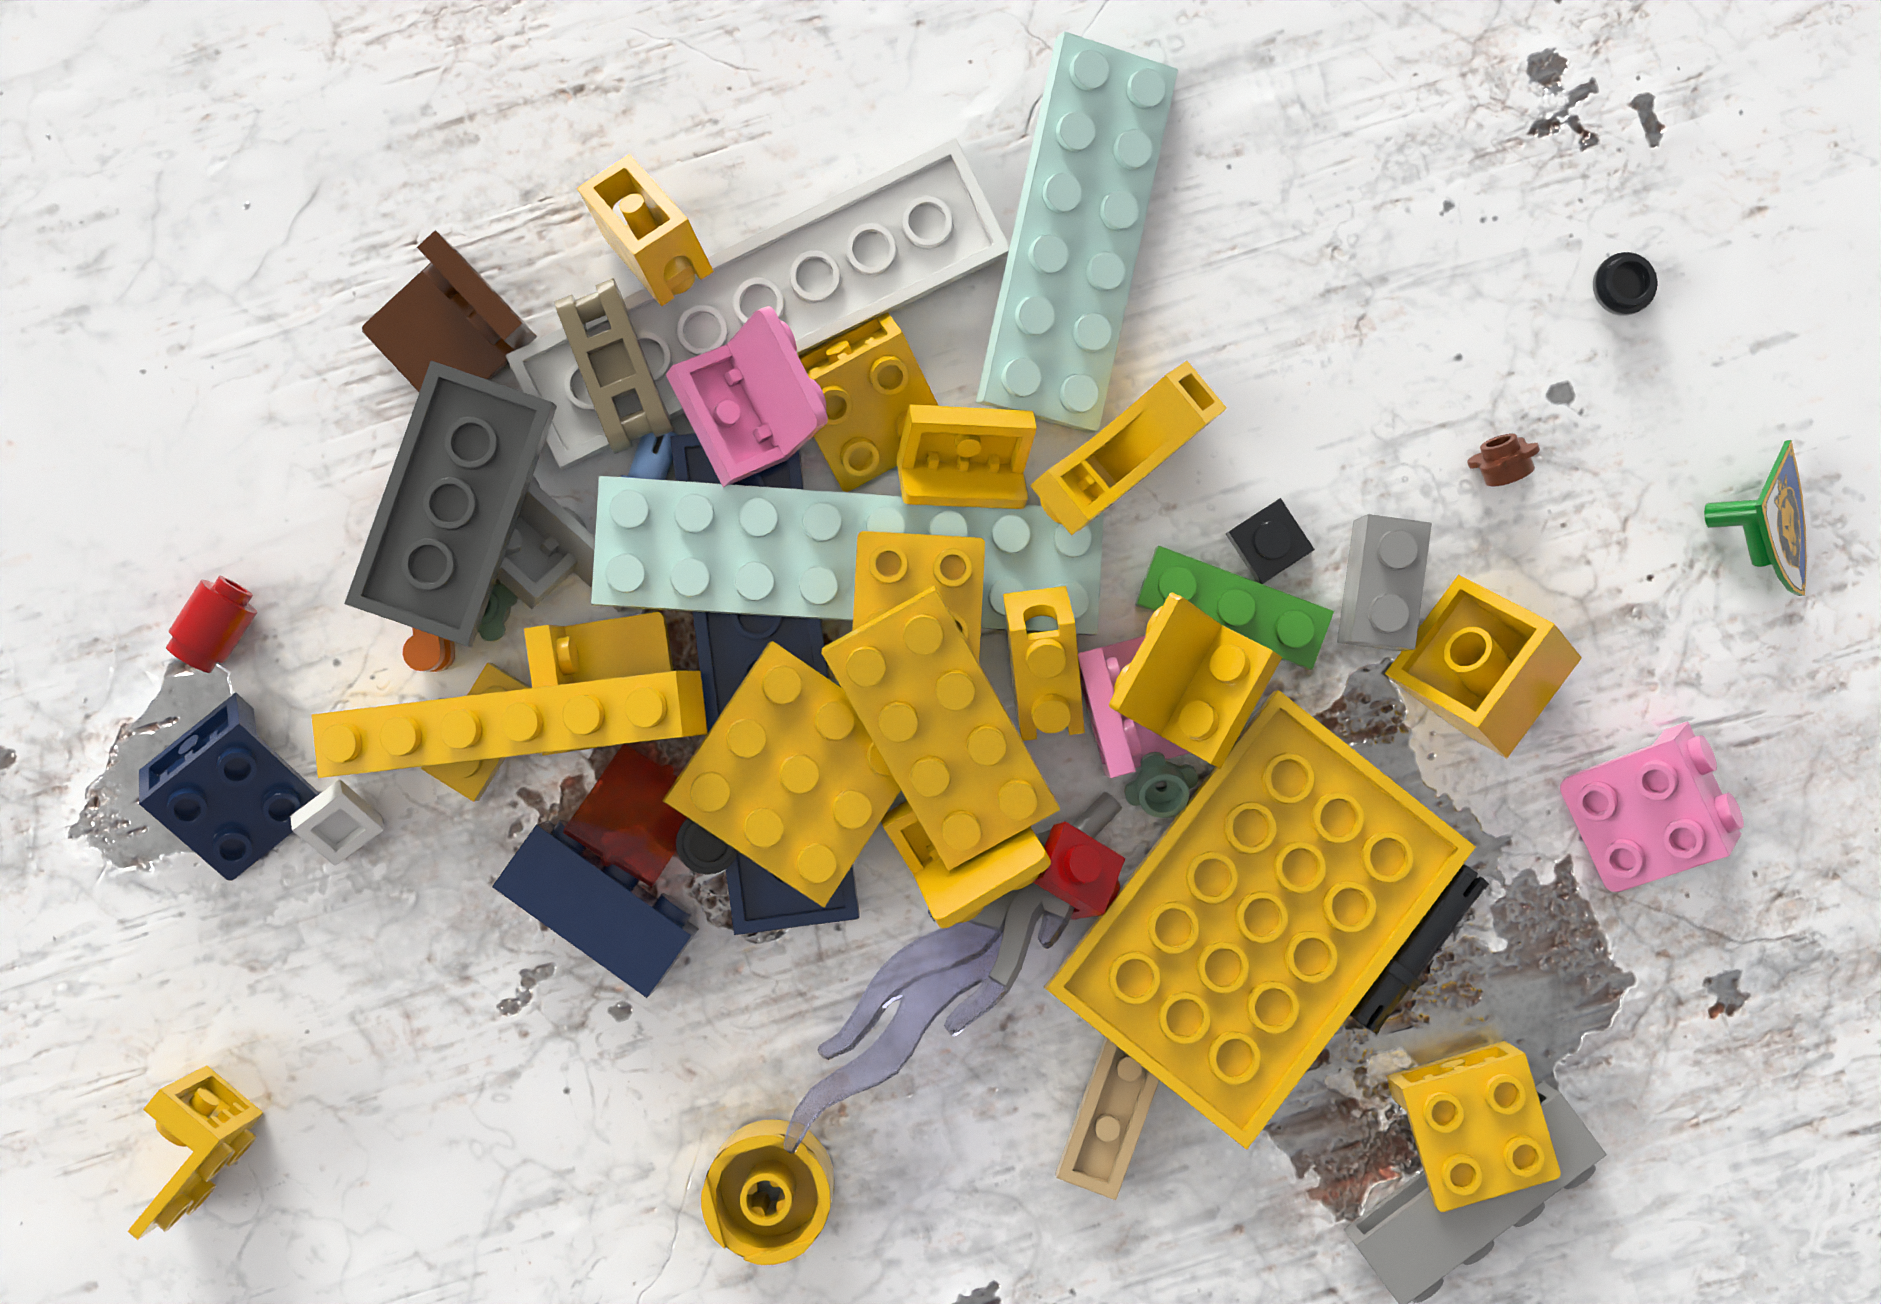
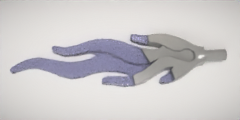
(932, 975)

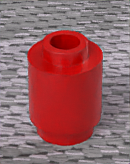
(211, 623)

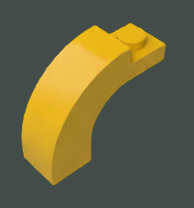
(1128, 448)

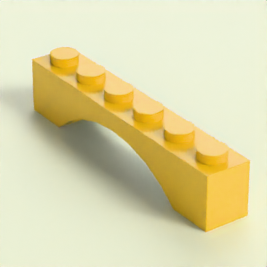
(510, 723)

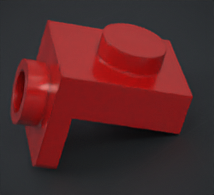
(1080, 871)

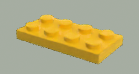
(940, 728)

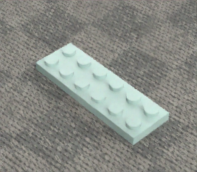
(1077, 233)

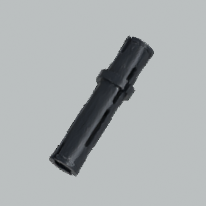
(1418, 950)

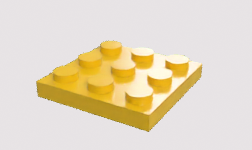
(788, 776)

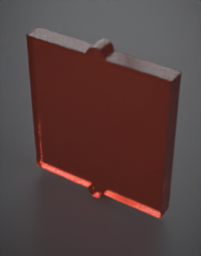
(628, 819)

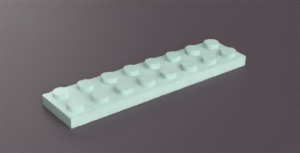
(797, 550)

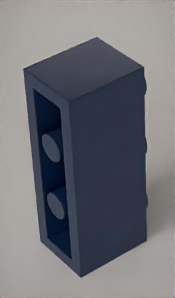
(597, 907)

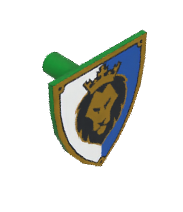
(1772, 523)

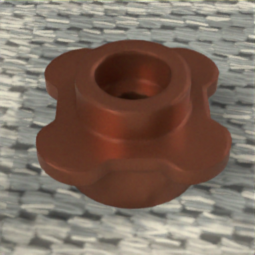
(1504, 459)

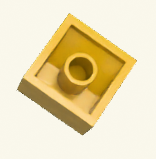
(1485, 665)

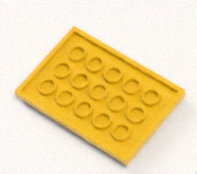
(1260, 918)

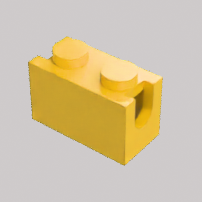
(657, 238)
(1044, 663)

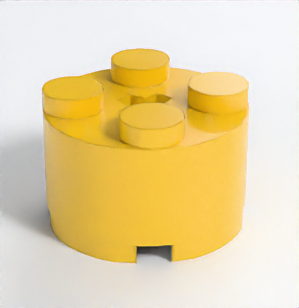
(747, 1220)

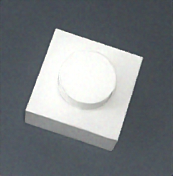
(337, 822)

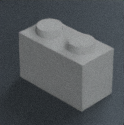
(1384, 583)

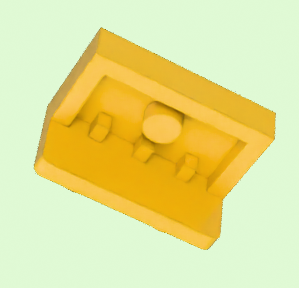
(965, 456)

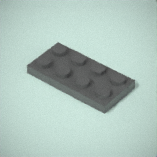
(451, 504)

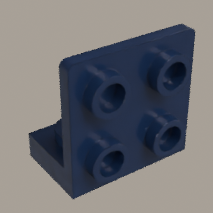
(224, 790)

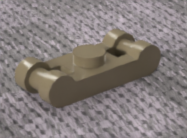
(613, 365)

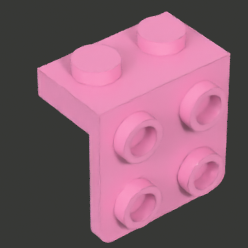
(750, 398)
(1654, 810)

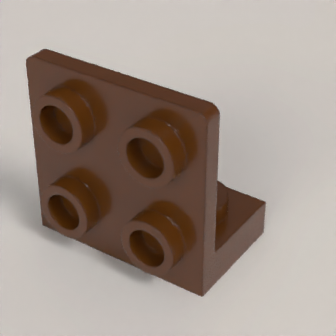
(448, 319)

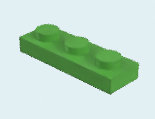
(1245, 606)

